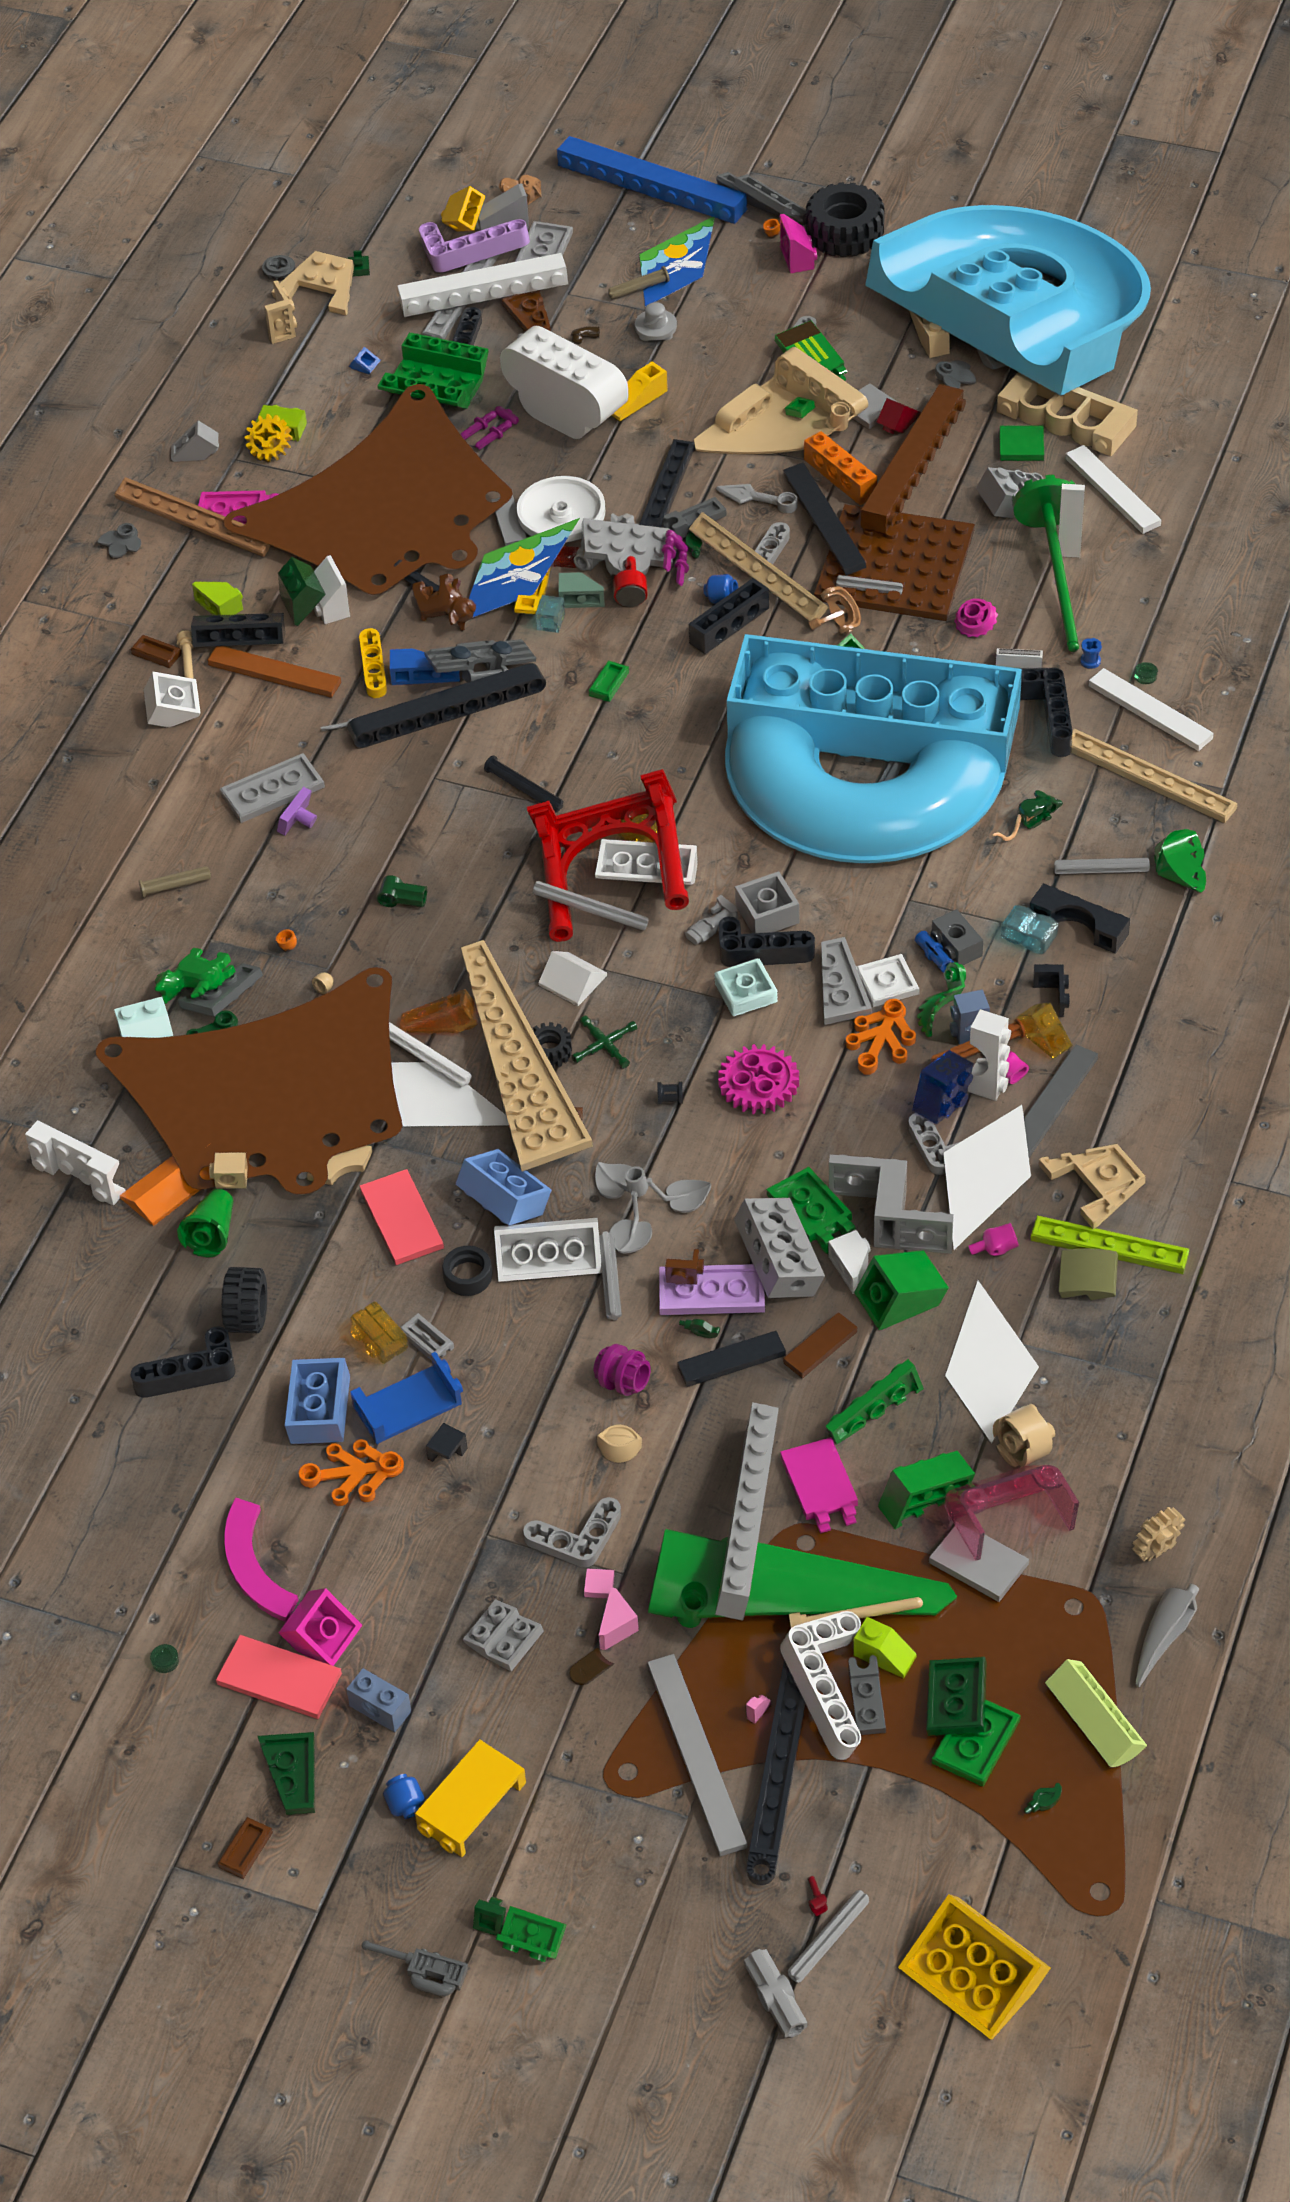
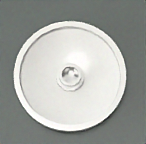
(558, 502)

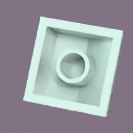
(144, 1019)

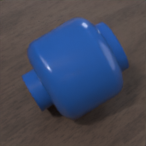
(719, 587)
(403, 1796)

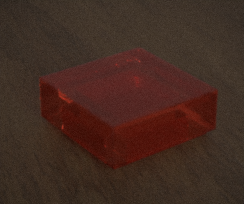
(566, 557)

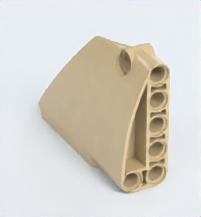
(757, 417)

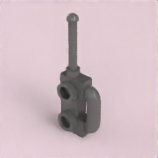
(427, 1964)

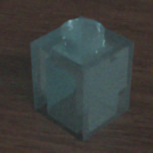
(550, 613)

